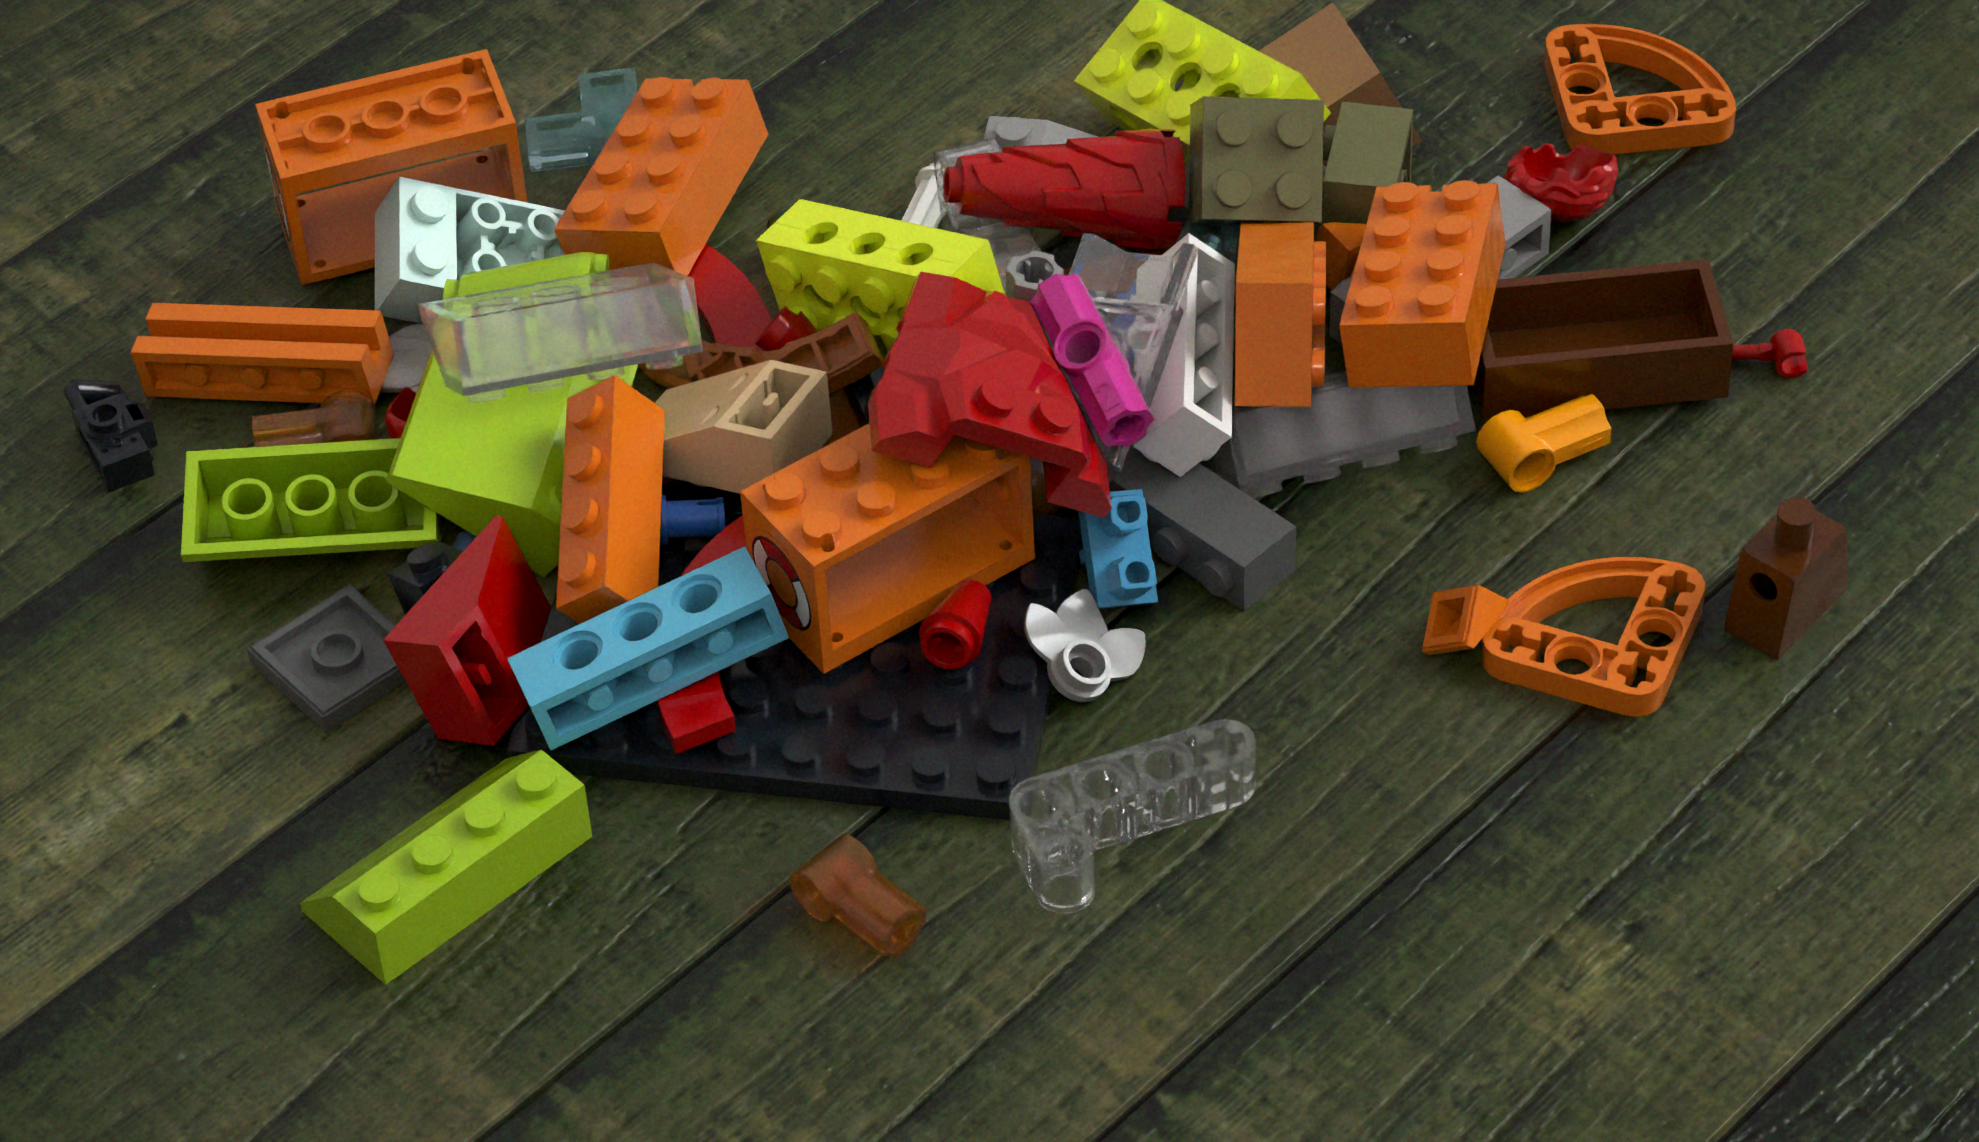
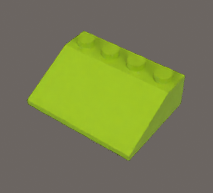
(491, 459)

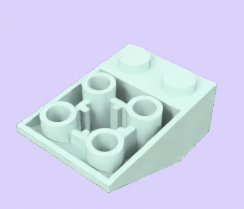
(445, 231)

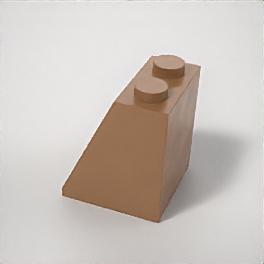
(1333, 64)

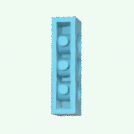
(648, 648)

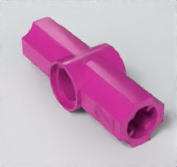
(1092, 360)

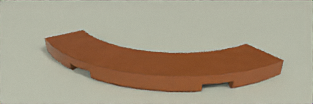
(842, 350)

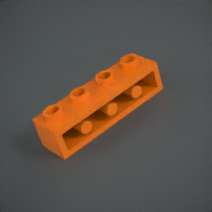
(609, 499)

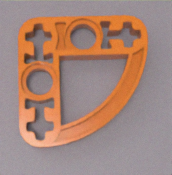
(1701, 96)
(1611, 665)

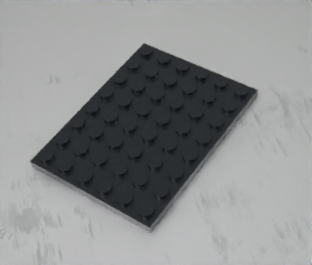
(868, 731)

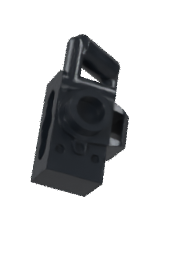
(112, 431)

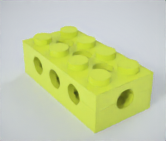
(1159, 45)
(852, 261)

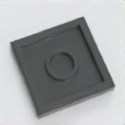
(331, 658)

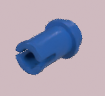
(691, 518)

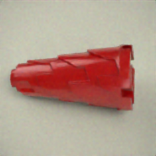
(1089, 185)

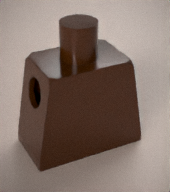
(1801, 561)

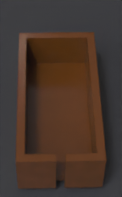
(1605, 333)

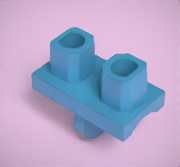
(1119, 553)

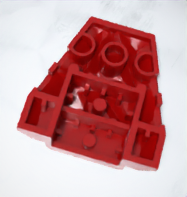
(989, 374)

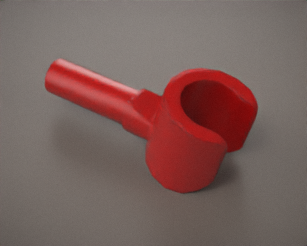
(1784, 349)

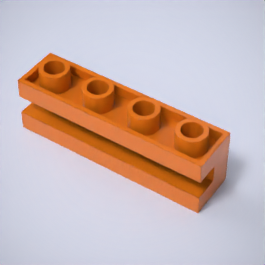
(261, 352)

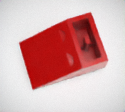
(462, 633)

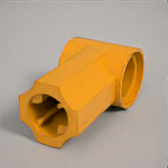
(1531, 447)

